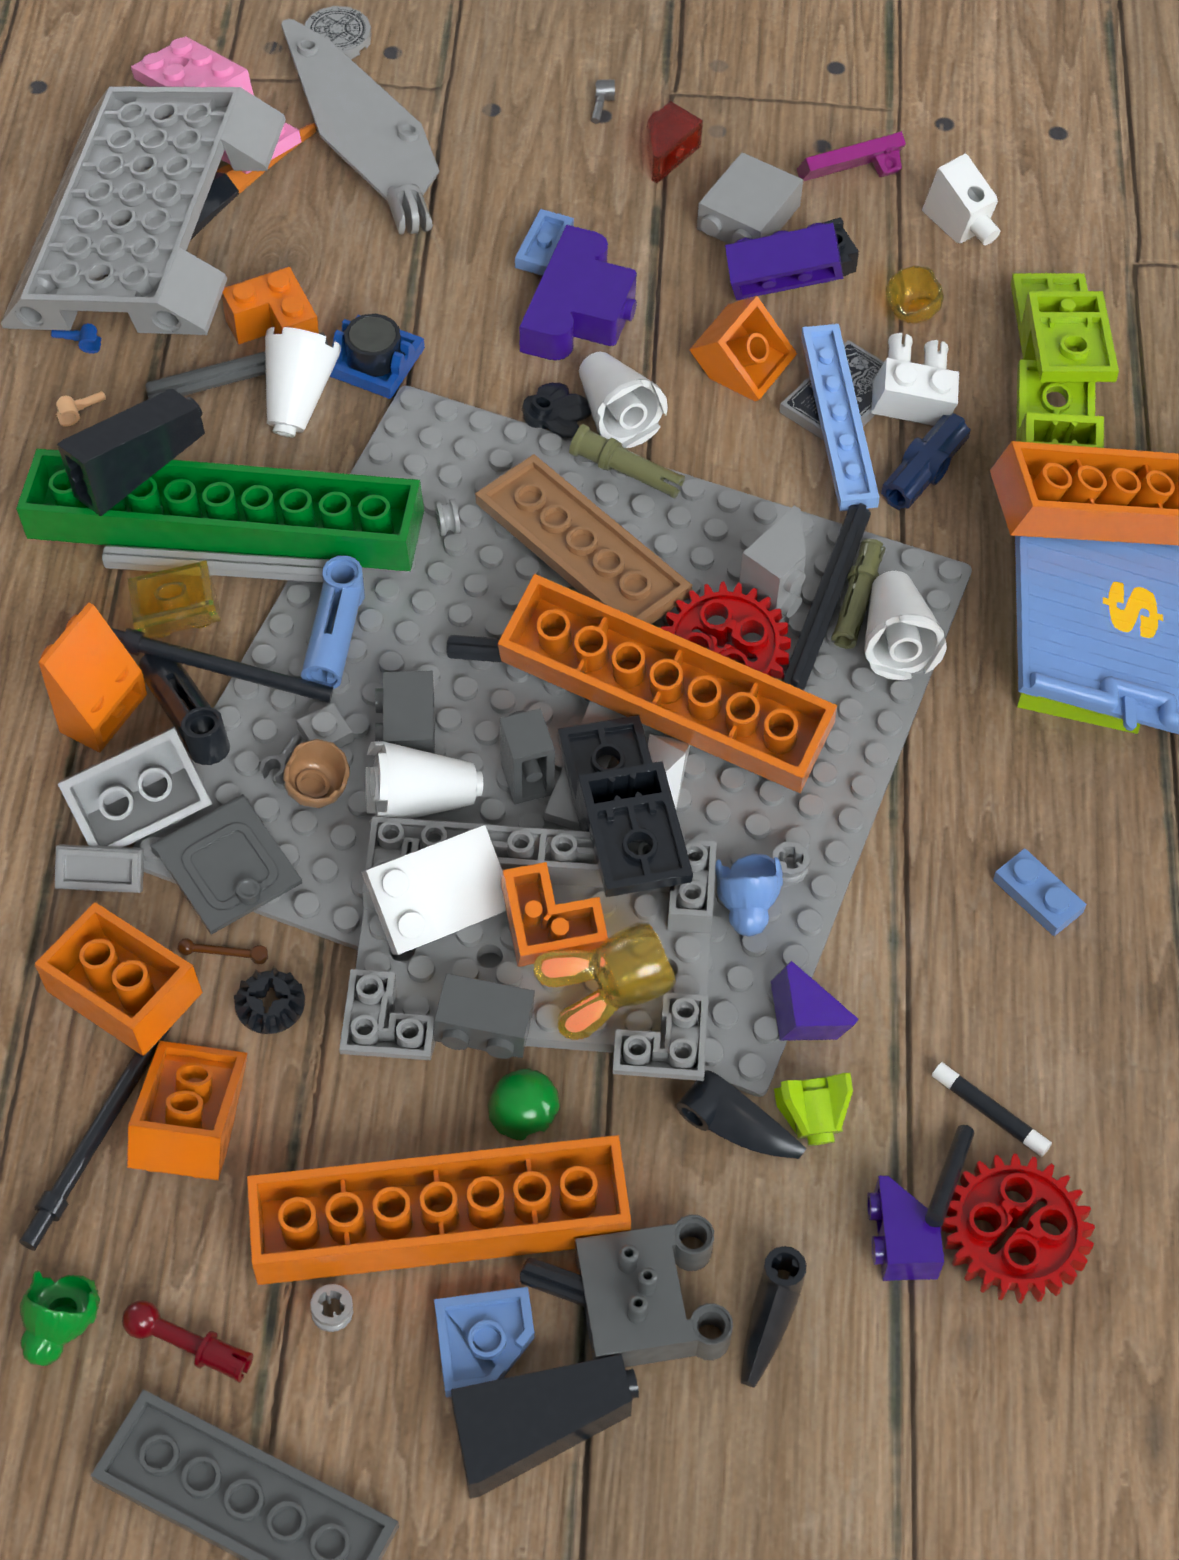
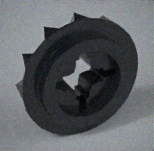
(282, 1012)

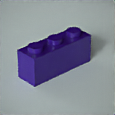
(784, 261)

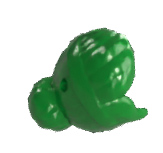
(55, 1315)

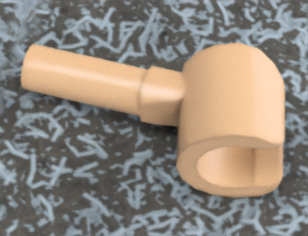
(68, 407)

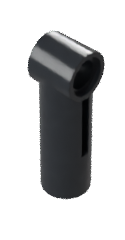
(198, 723)

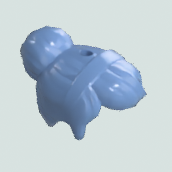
(749, 891)

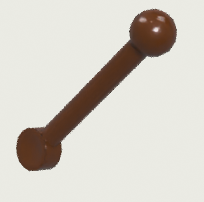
(258, 954)

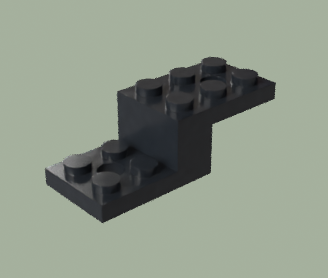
(624, 806)

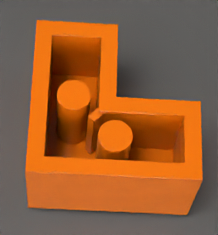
(265, 303)
(539, 923)

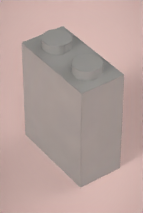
(749, 201)

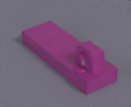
(880, 151)

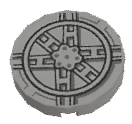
(343, 27)

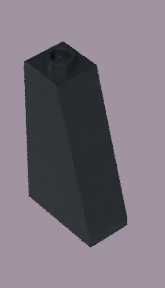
(129, 448)
(536, 1416)

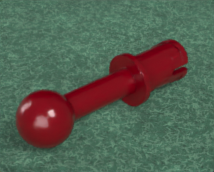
(143, 1320)

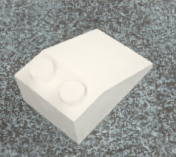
(437, 890)

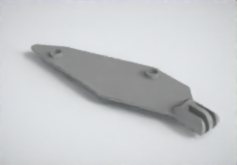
(365, 126)

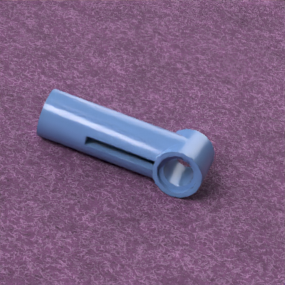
(334, 621)

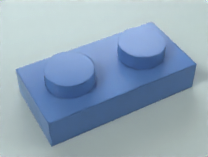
(541, 241)
(1039, 892)

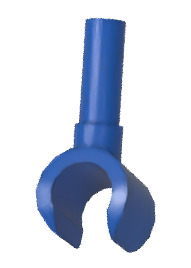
(87, 337)

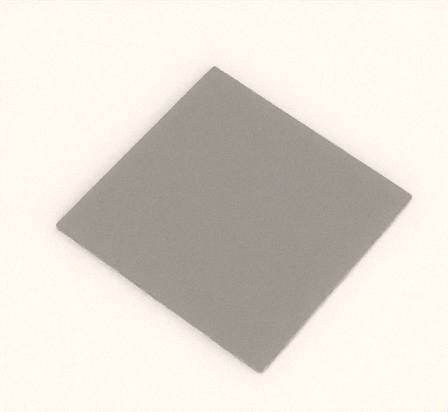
(471, 589)

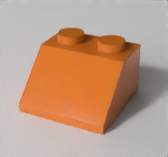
(744, 349)

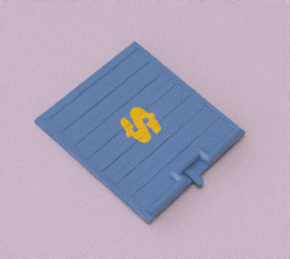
(1100, 627)

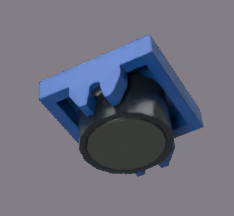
(375, 353)

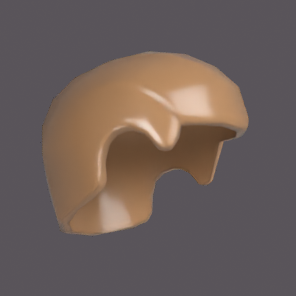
(316, 773)

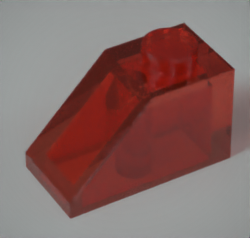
(671, 139)

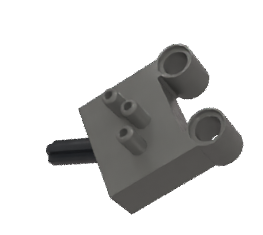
(635, 1293)

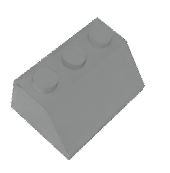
(135, 791)

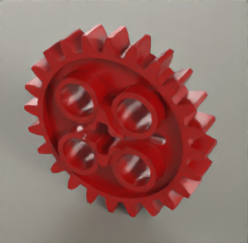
(742, 617)
(1050, 1256)

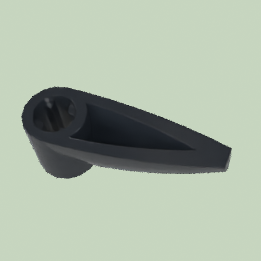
(733, 1116)
(771, 1311)

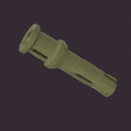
(610, 454)

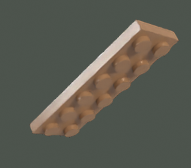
(582, 541)

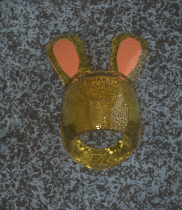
(626, 967)

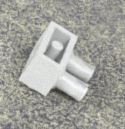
(913, 389)

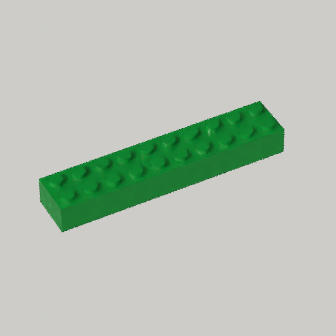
(235, 512)

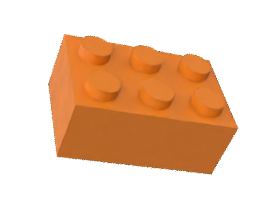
(119, 978)

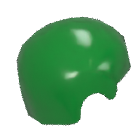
(523, 1103)

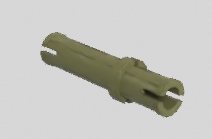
(858, 593)

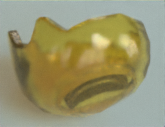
(914, 294)

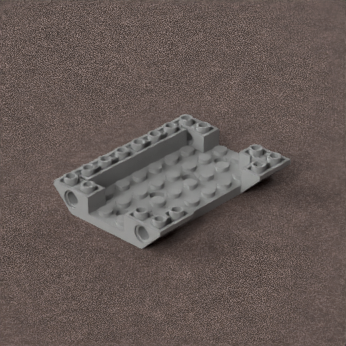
(109, 184)
(396, 1002)

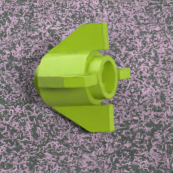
(815, 1106)

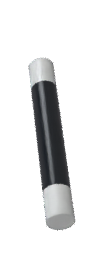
(992, 1109)

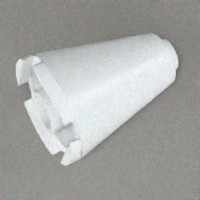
(295, 377)
(621, 400)
(901, 629)
(417, 782)

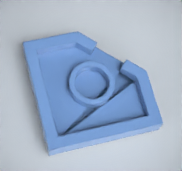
(482, 1335)

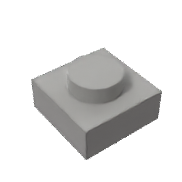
(326, 725)

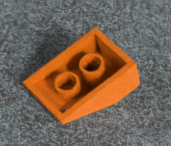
(186, 1110)

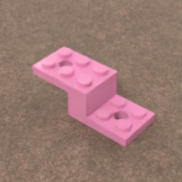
(194, 65)

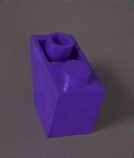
(905, 1242)

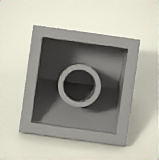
(777, 564)

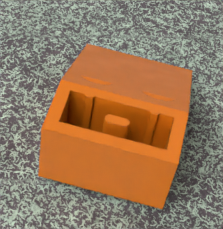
(91, 680)

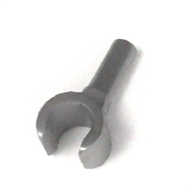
(604, 92)
(279, 761)

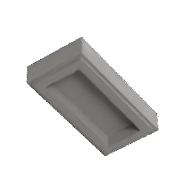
(99, 868)

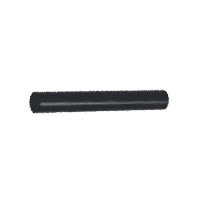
(949, 1176)

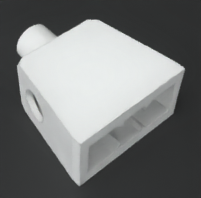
(962, 202)

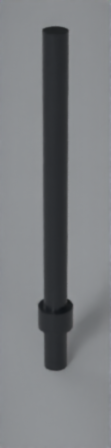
(136, 642)
(53, 1202)

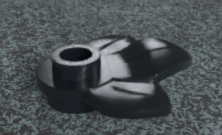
(555, 409)

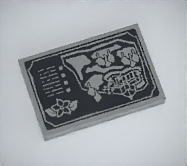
(801, 403)

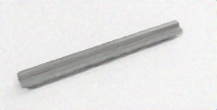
(218, 562)

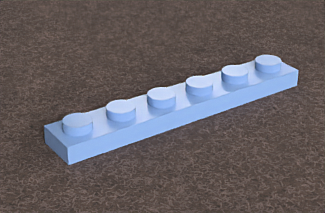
(839, 417)

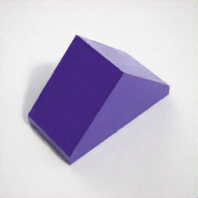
(806, 1008)

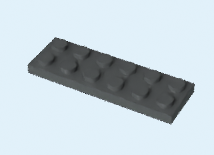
(234, 1491)

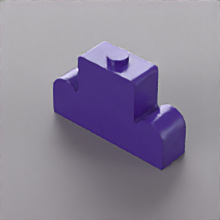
(578, 298)

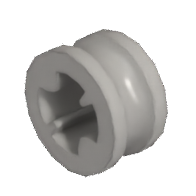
(447, 517)
(800, 858)
(334, 1323)

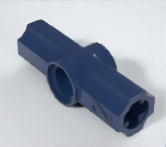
(925, 461)

